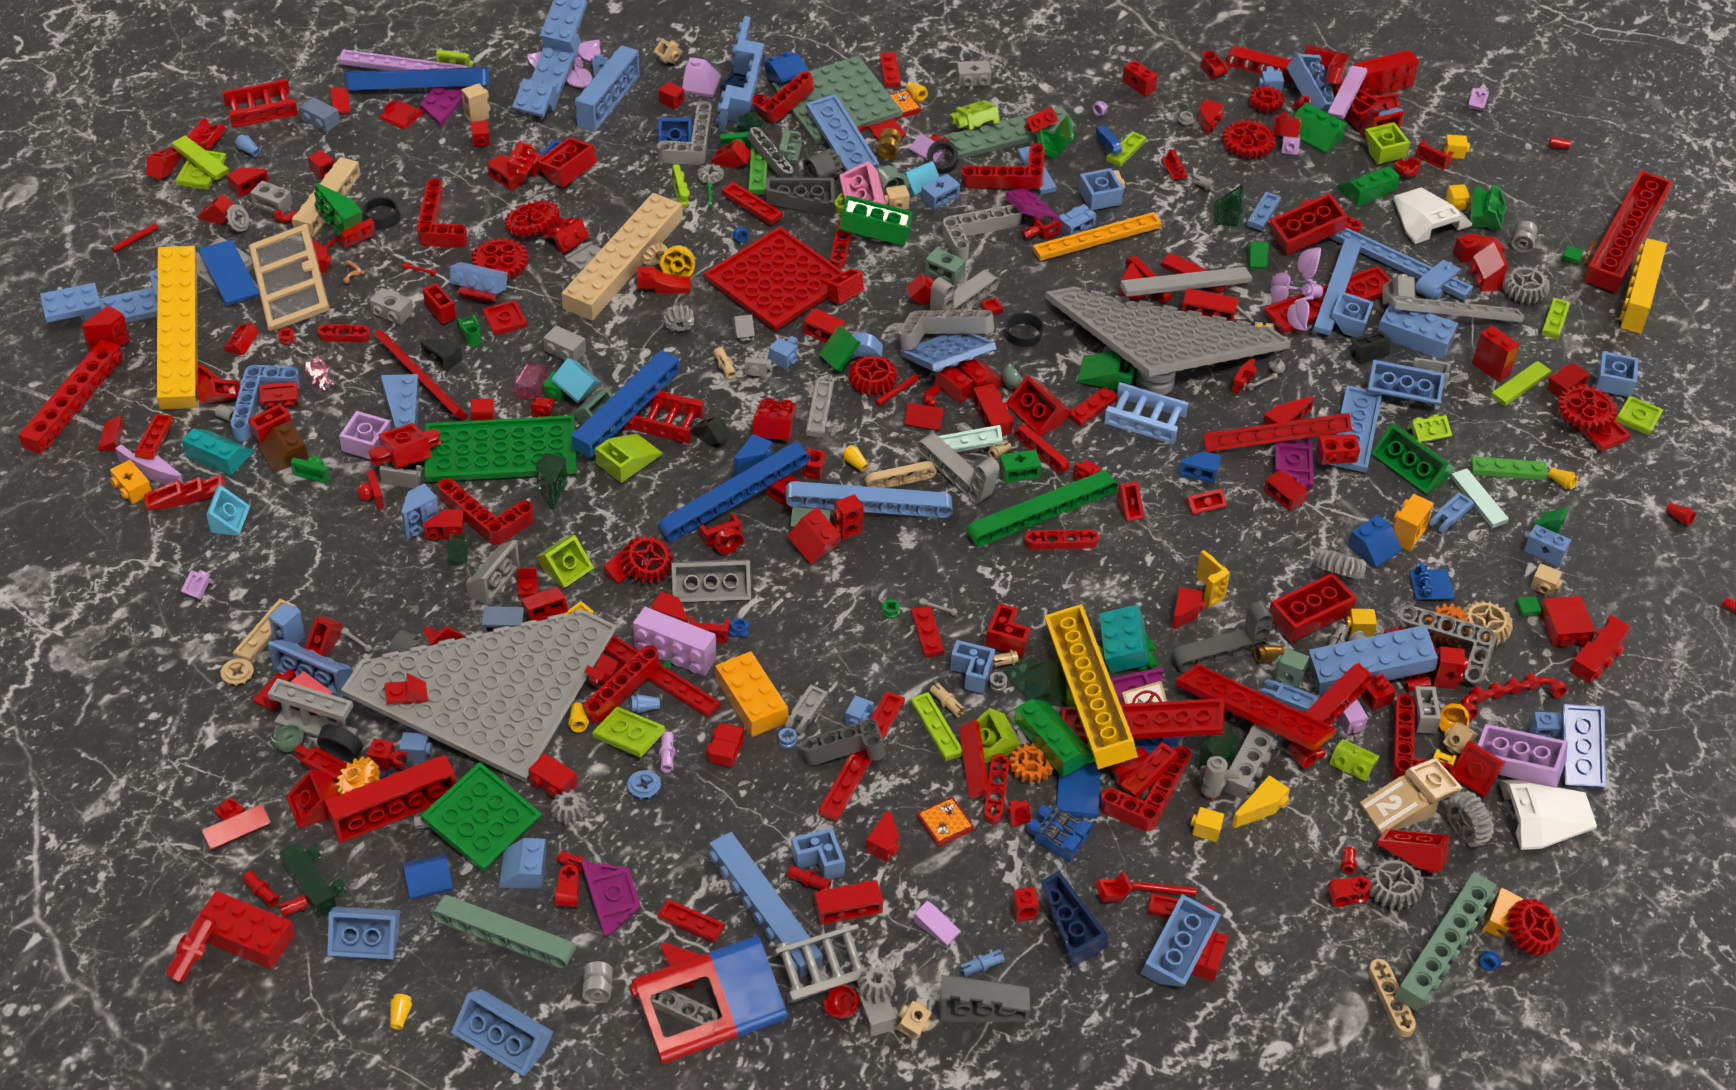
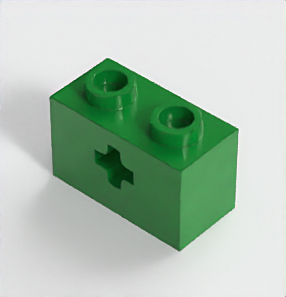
(1020, 466)

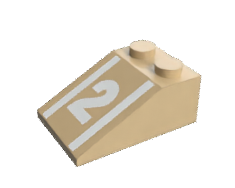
(1398, 805)

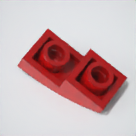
(340, 100)
(1244, 375)

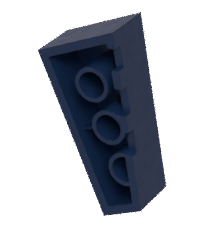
(1073, 921)

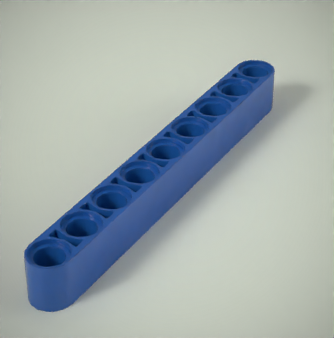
(416, 78)
(733, 491)

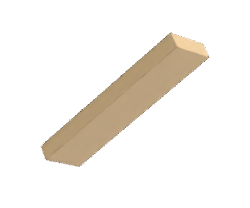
(258, 637)

